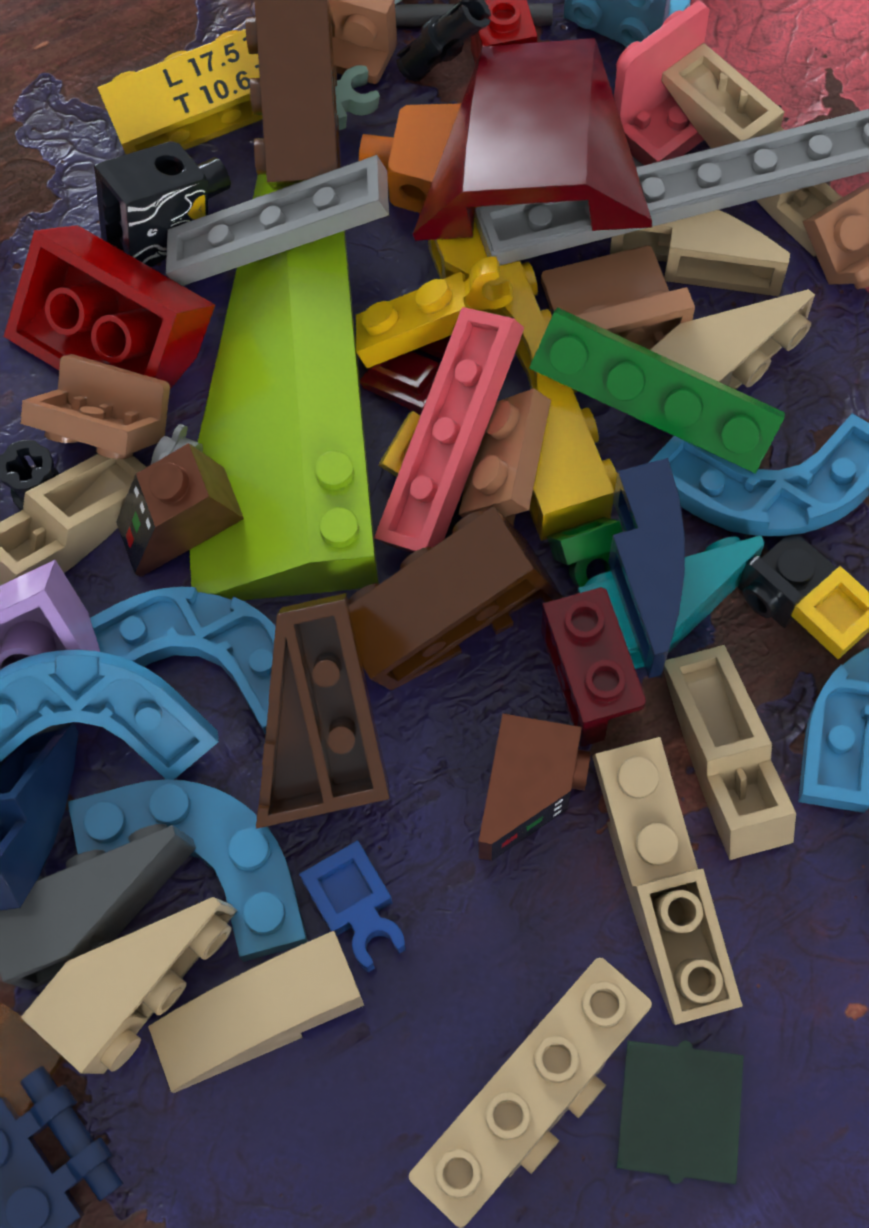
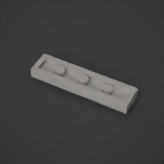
(278, 221)

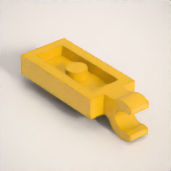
(427, 313)

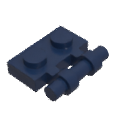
(29, 1185)

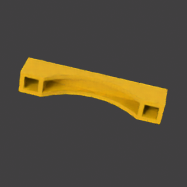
(570, 476)

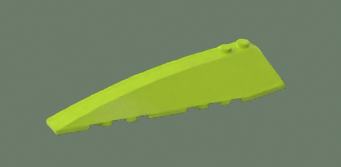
(289, 431)

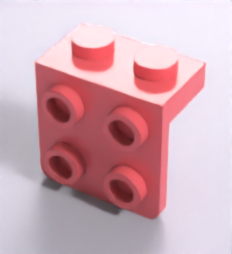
(648, 112)

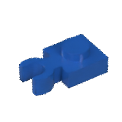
(349, 897)

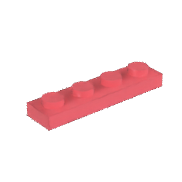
(449, 430)

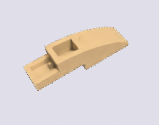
(665, 883)

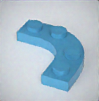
(774, 500)
(194, 624)
(103, 693)
(838, 741)
(225, 839)

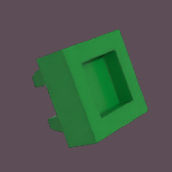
(582, 545)

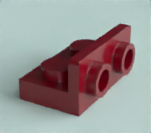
(591, 662)

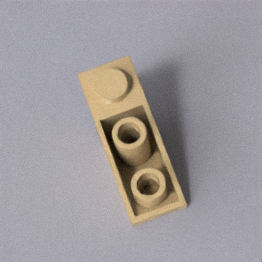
(739, 342)
(112, 991)

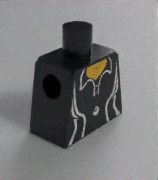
(151, 193)

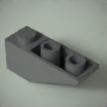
(86, 903)

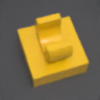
(835, 612)

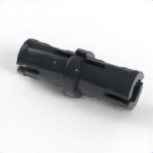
(442, 38)

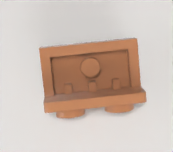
(101, 408)
(508, 457)

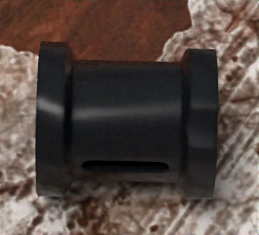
(17, 472)

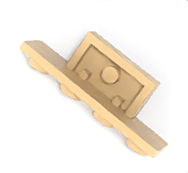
(530, 1093)

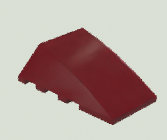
(535, 131)

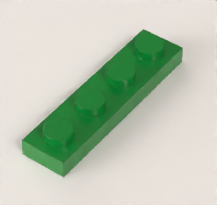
(657, 390)

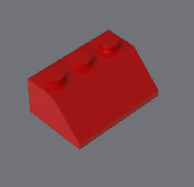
(104, 307)

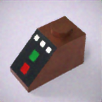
(175, 508)
(530, 780)

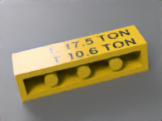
(185, 96)

